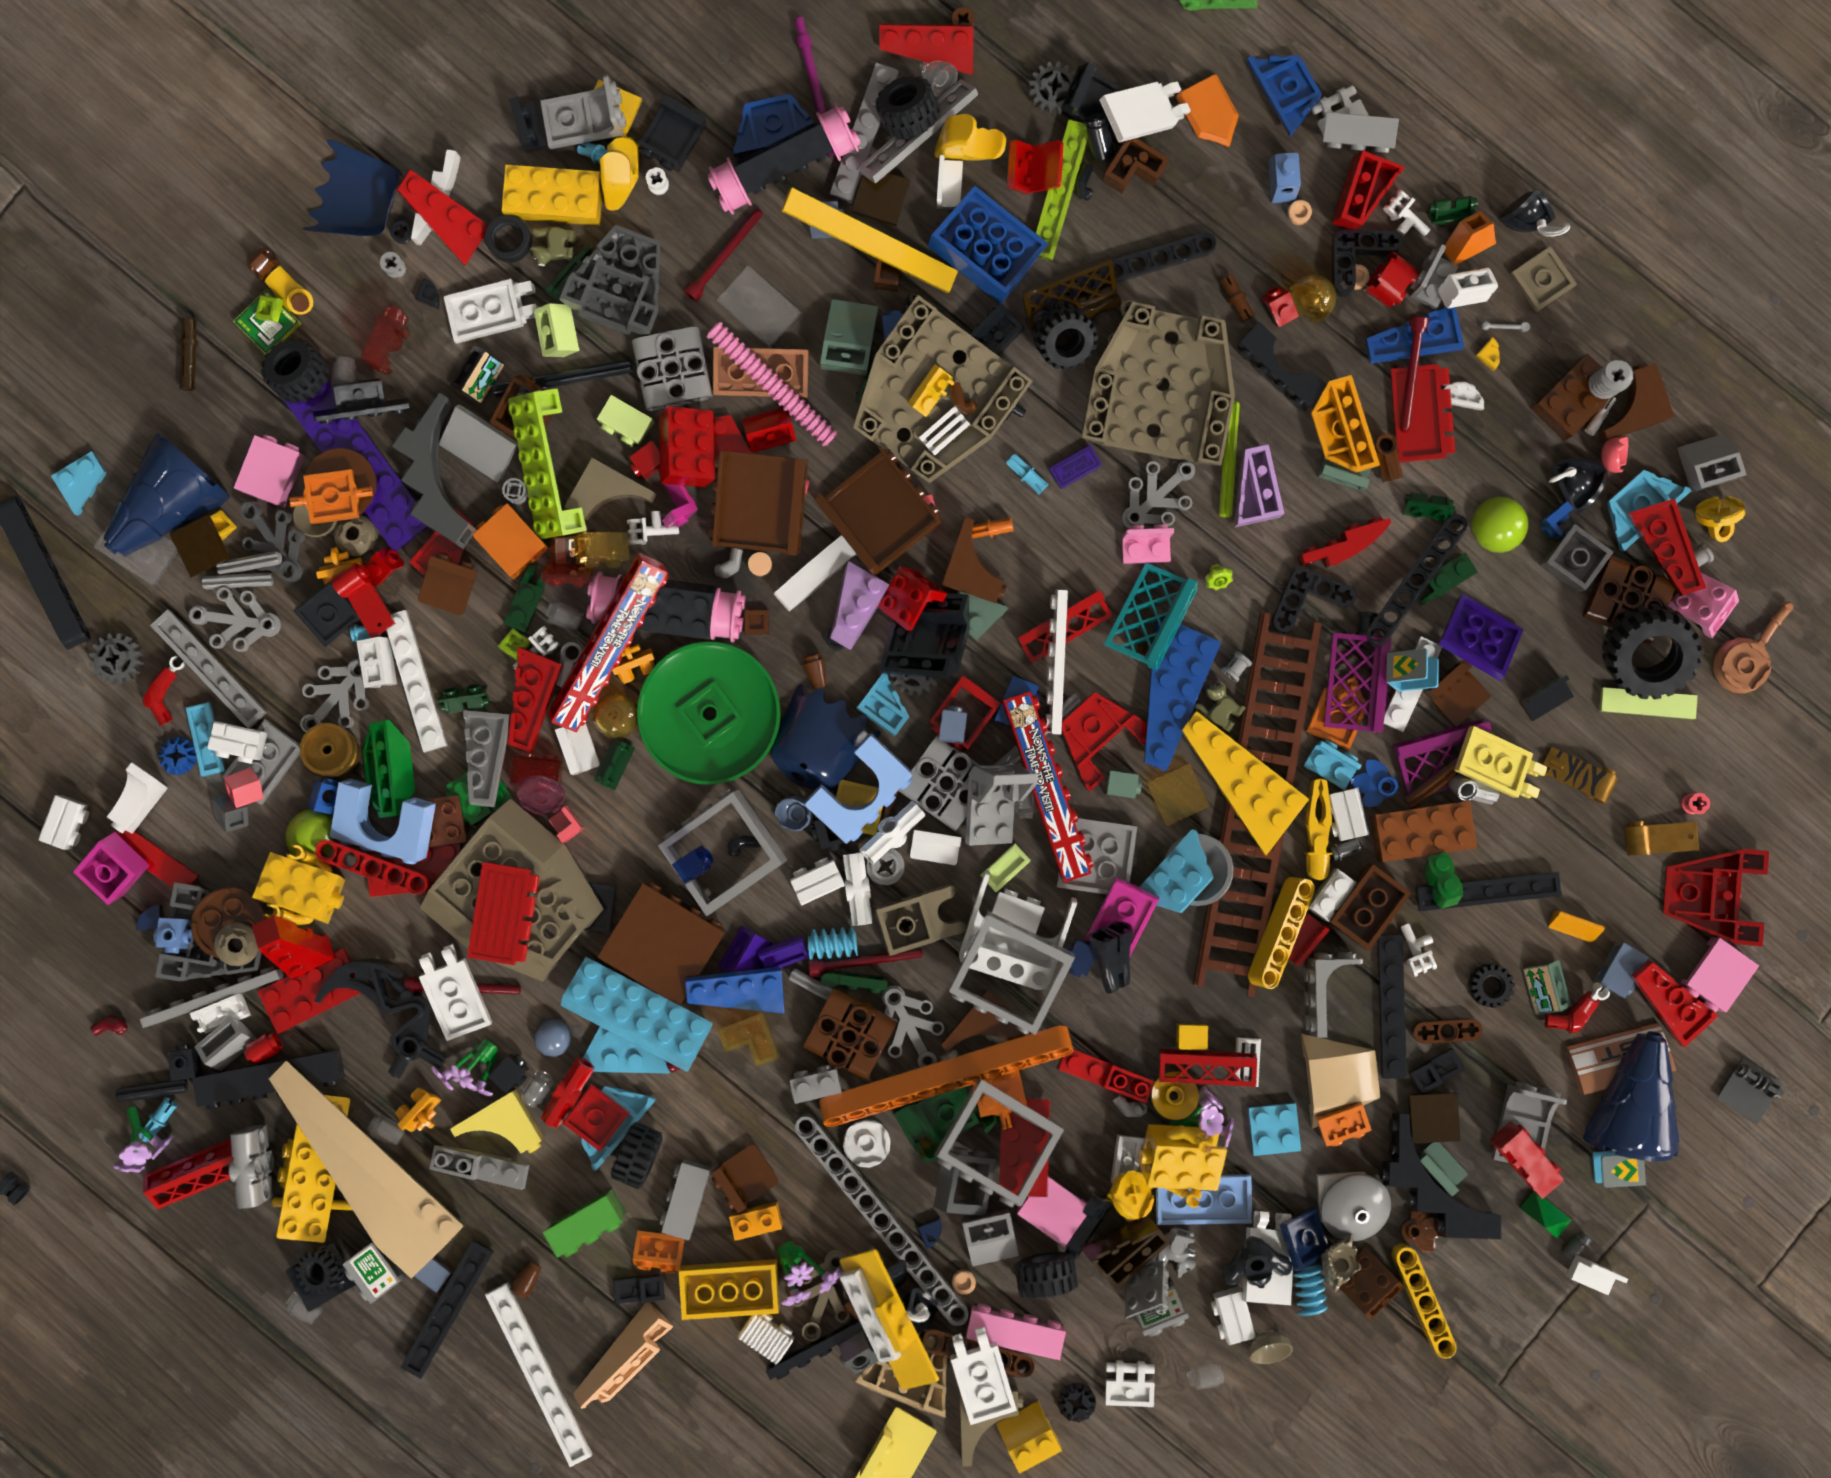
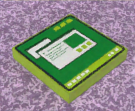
(266, 333)

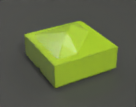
(269, 309)
(512, 642)

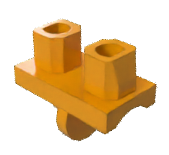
(329, 571)
(644, 659)
(420, 1114)

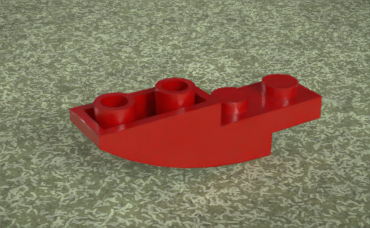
(1353, 541)
(1107, 1075)

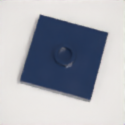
(1304, 1238)

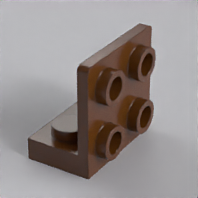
(1458, 693)
(1371, 1286)

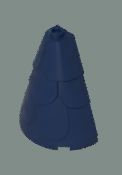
(160, 499)
(1638, 1105)

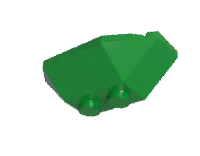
(388, 768)

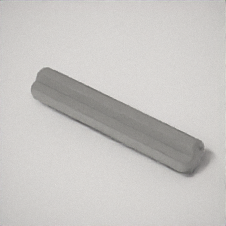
(250, 562)
(237, 581)

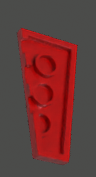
(931, 43)
(449, 220)
(1669, 543)
(533, 691)
(1673, 1003)

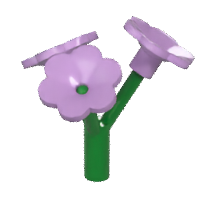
(1210, 1118)
(136, 1154)

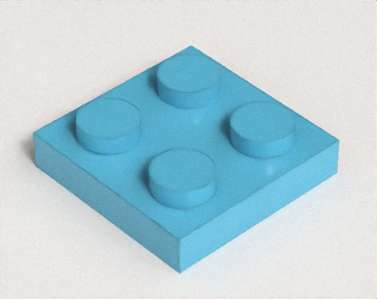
(1274, 1129)

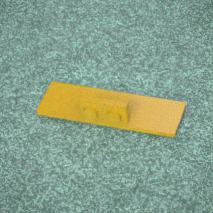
(306, 1187)
(914, 1365)

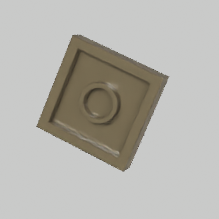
(1543, 279)

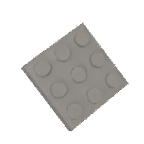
(1111, 853)

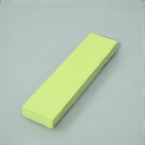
(1674, 706)

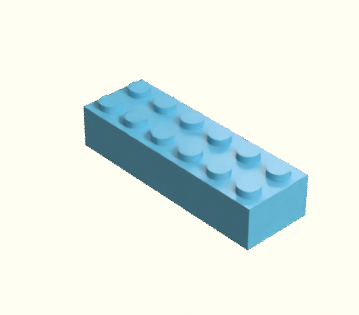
(636, 1014)

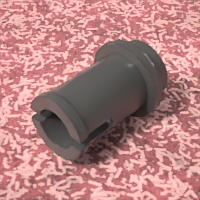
(1344, 850)
(1577, 1245)

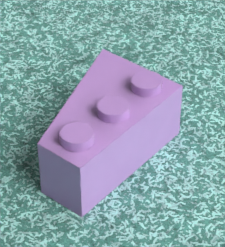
(1257, 488)
(856, 604)

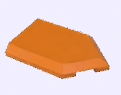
(1211, 112)
(1341, 737)

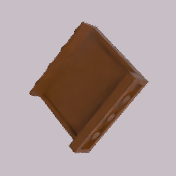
(759, 502)
(880, 511)
(661, 942)

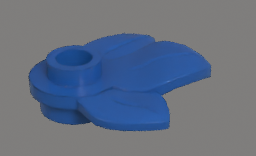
(1371, 783)

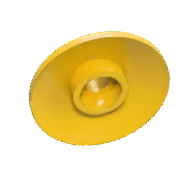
(1182, 1106)

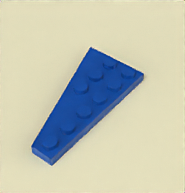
(1175, 692)

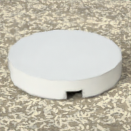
(866, 1143)

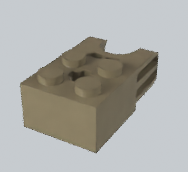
(924, 924)

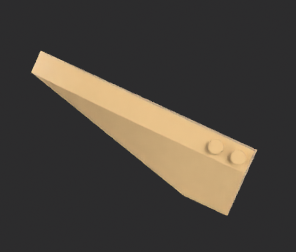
(387, 1200)

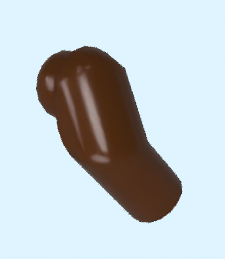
(959, 400)

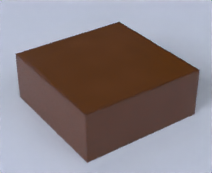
(756, 622)

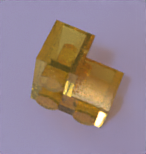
(754, 1032)

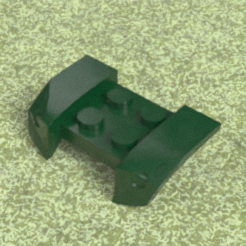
(930, 1119)

